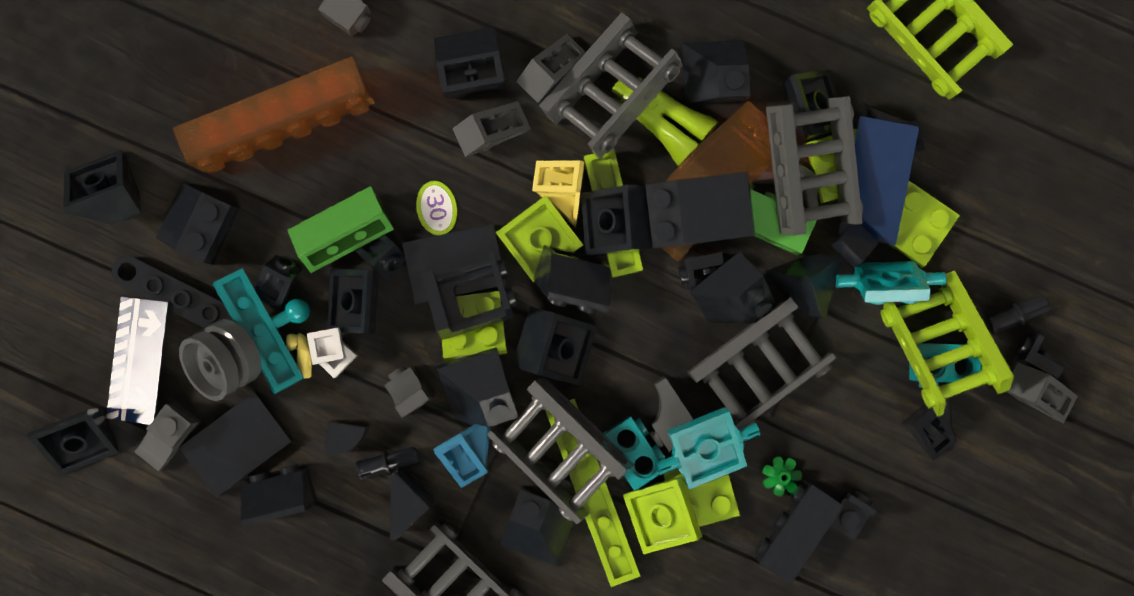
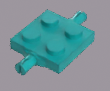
(891, 282)
(707, 448)

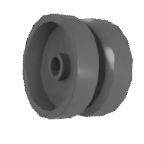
(220, 359)

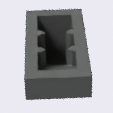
(348, 15)
(550, 67)
(490, 127)
(408, 390)
(1042, 392)
(670, 414)
(166, 435)

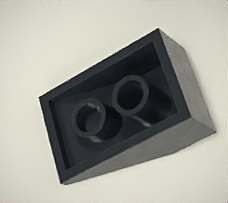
(700, 209)

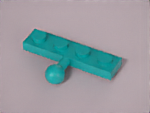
(252, 316)

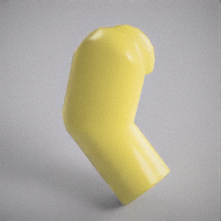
(304, 360)

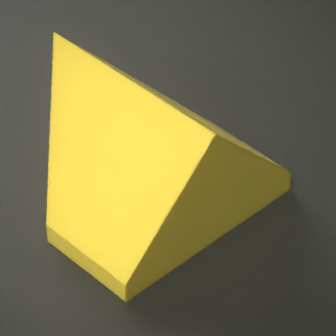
(561, 184)

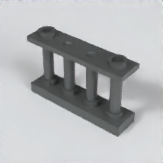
(588, 69)
(785, 164)
(758, 335)
(589, 441)
(402, 580)

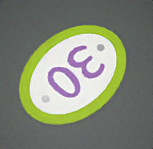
(436, 208)

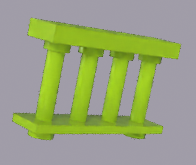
(970, 20)
(979, 344)

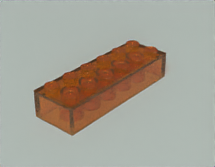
(274, 116)

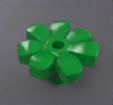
(775, 475)

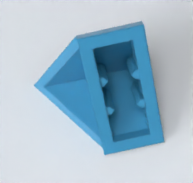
(465, 454)

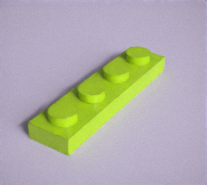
(605, 174)

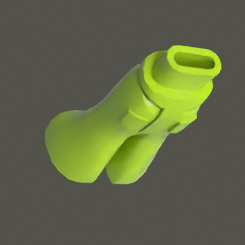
(675, 141)

